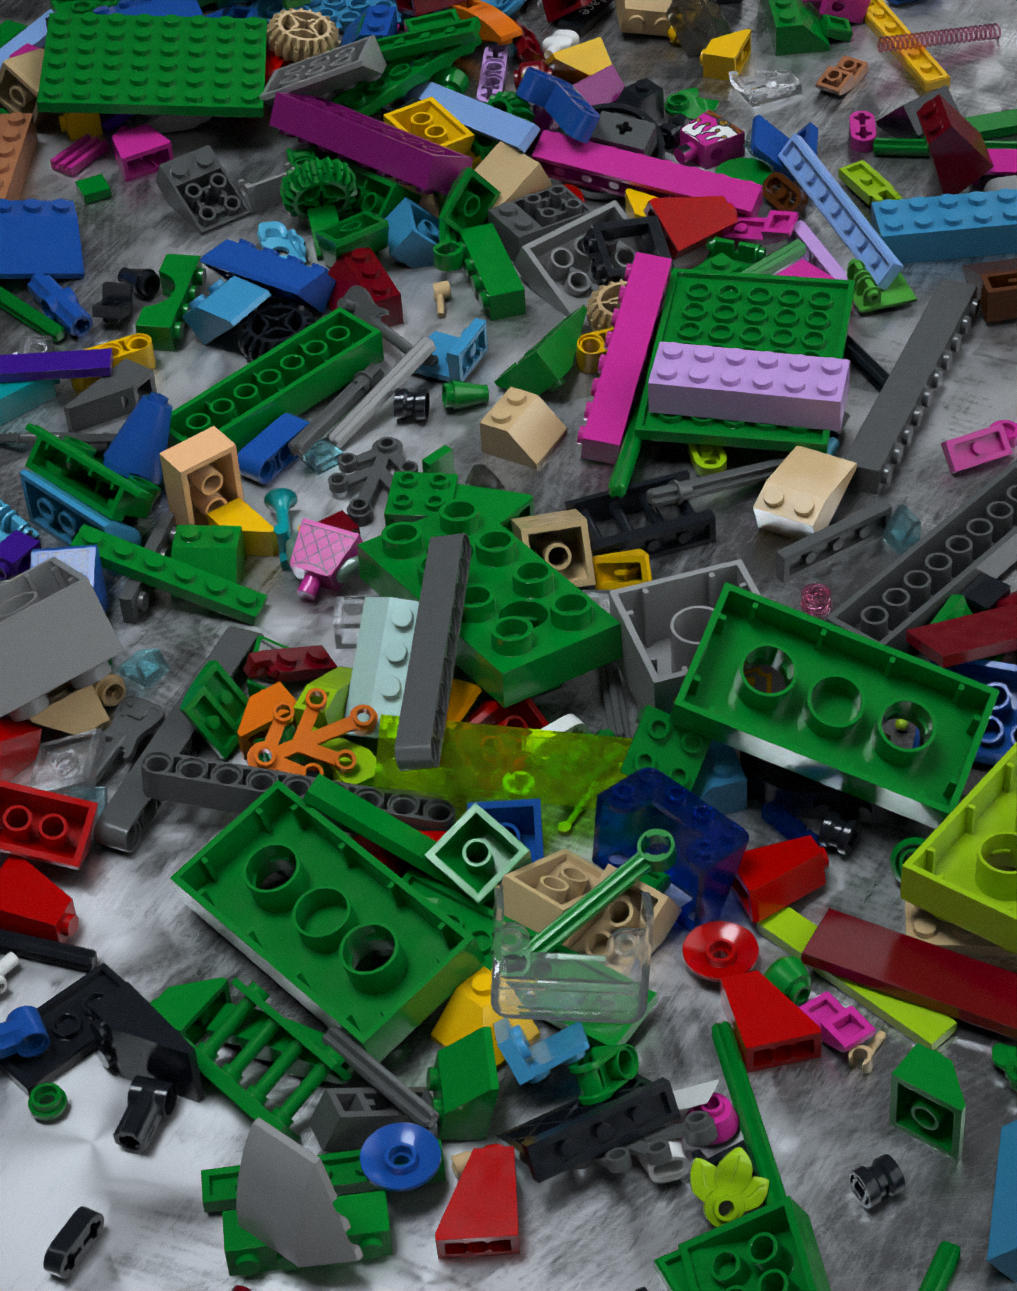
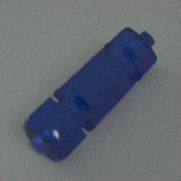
(786, 822)

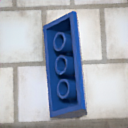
(282, 277)

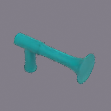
(281, 501)

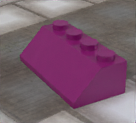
(596, 89)

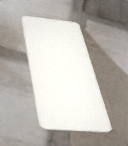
(694, 1095)

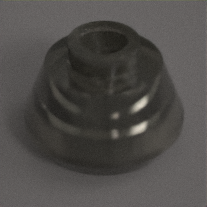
(483, 477)

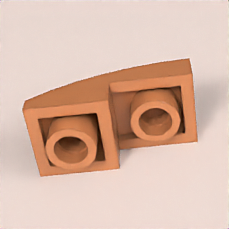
(843, 76)

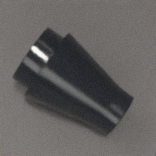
(144, 281)

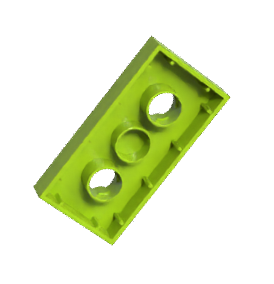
(968, 861)

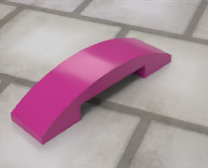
(764, 231)

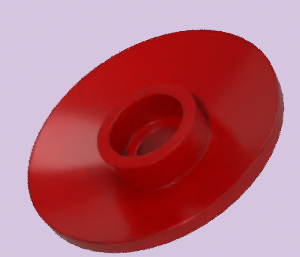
(720, 950)

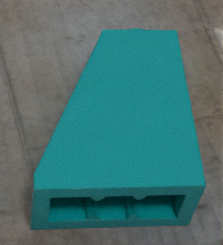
(24, 396)

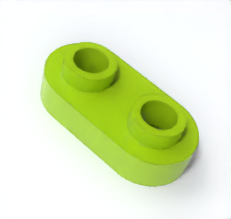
(707, 458)

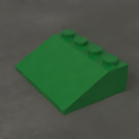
(757, 1252)

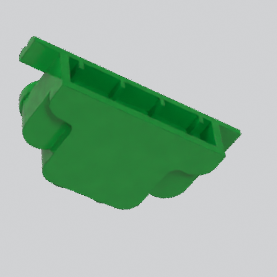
(75, 470)

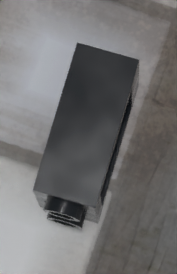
(593, 244)

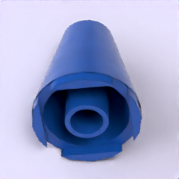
(141, 440)

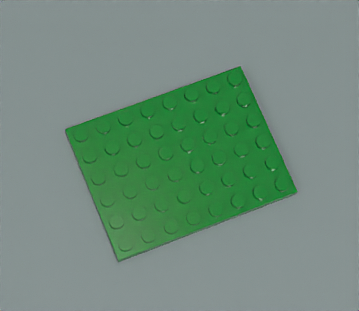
(153, 65)
(755, 315)

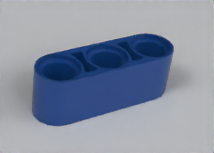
(269, 451)

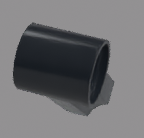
(147, 1104)

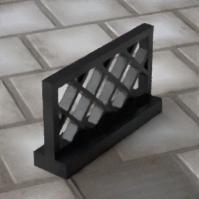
(582, 1132)

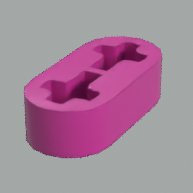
(862, 131)

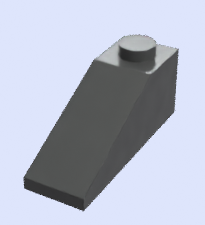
(352, 1114)

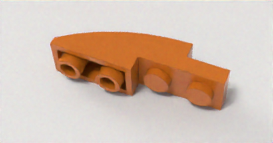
(494, 23)

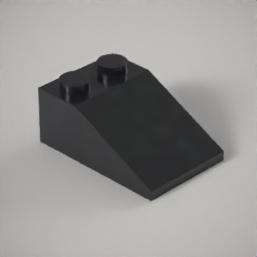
(142, 1042)

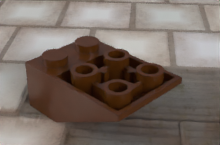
(995, 288)

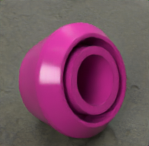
(724, 1115)

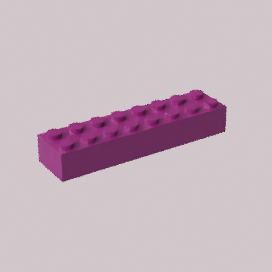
(368, 142)

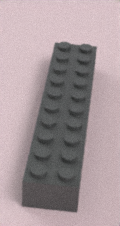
(942, 563)

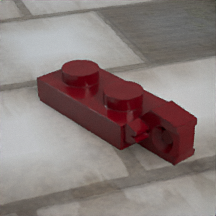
(290, 663)

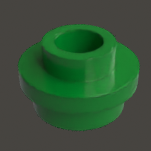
(47, 1101)

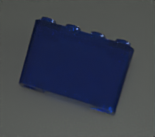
(705, 839)

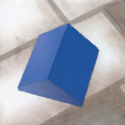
(521, 819)

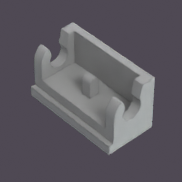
(263, 193)

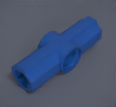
(60, 304)

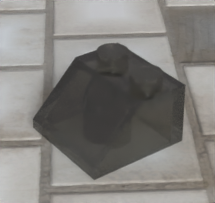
(697, 24)

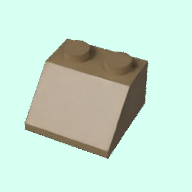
(521, 429)

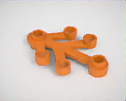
(307, 741)

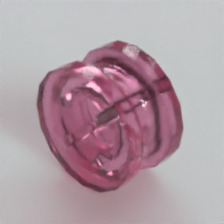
(812, 592)

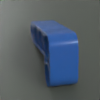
(561, 101)

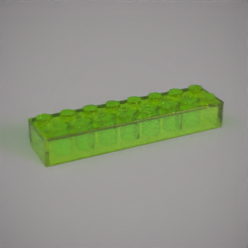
(508, 764)

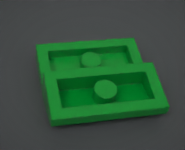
(215, 708)

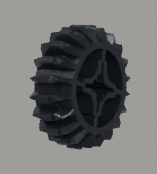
(270, 327)

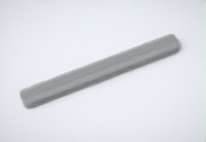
(381, 392)

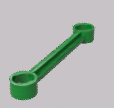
(447, 253)
(607, 890)

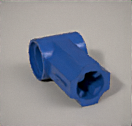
(23, 1033)

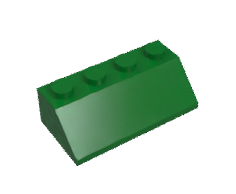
(794, 27)

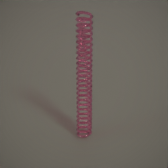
(937, 37)

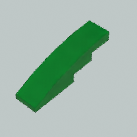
(278, 1043)

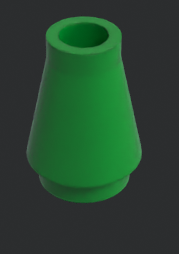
(463, 394)

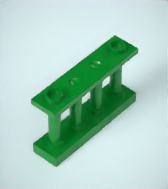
(230, 1075)

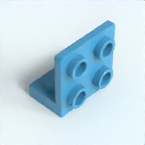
(458, 354)
(535, 1062)

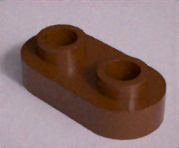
(784, 193)

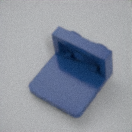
(769, 141)

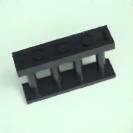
(656, 539)

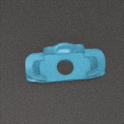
(277, 237)

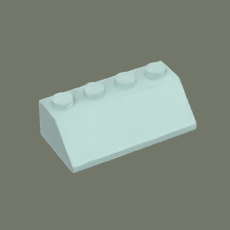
(382, 657)

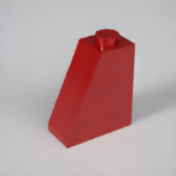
(692, 220)
(17, 746)
(779, 875)
(34, 903)
(767, 1023)
(483, 1207)

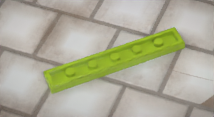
(921, 1024)

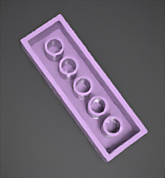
(749, 386)

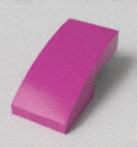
(840, 1026)

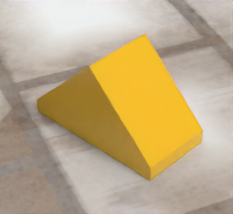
(621, 569)

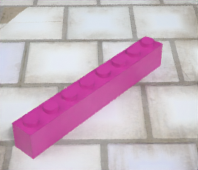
(616, 169)
(626, 357)

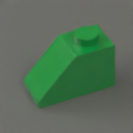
(193, 1005)

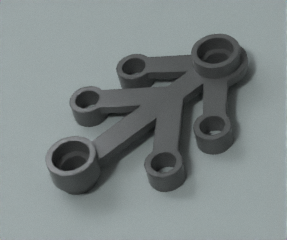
(384, 452)
(697, 1129)

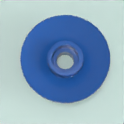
(398, 1145)

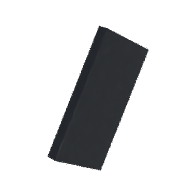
(68, 1027)

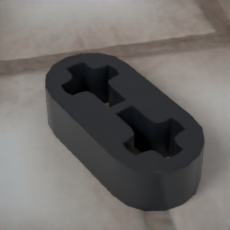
(73, 1242)

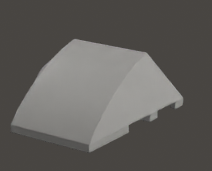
(289, 1200)

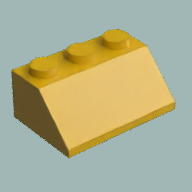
(432, 122)

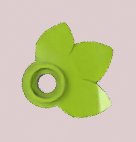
(727, 1182)

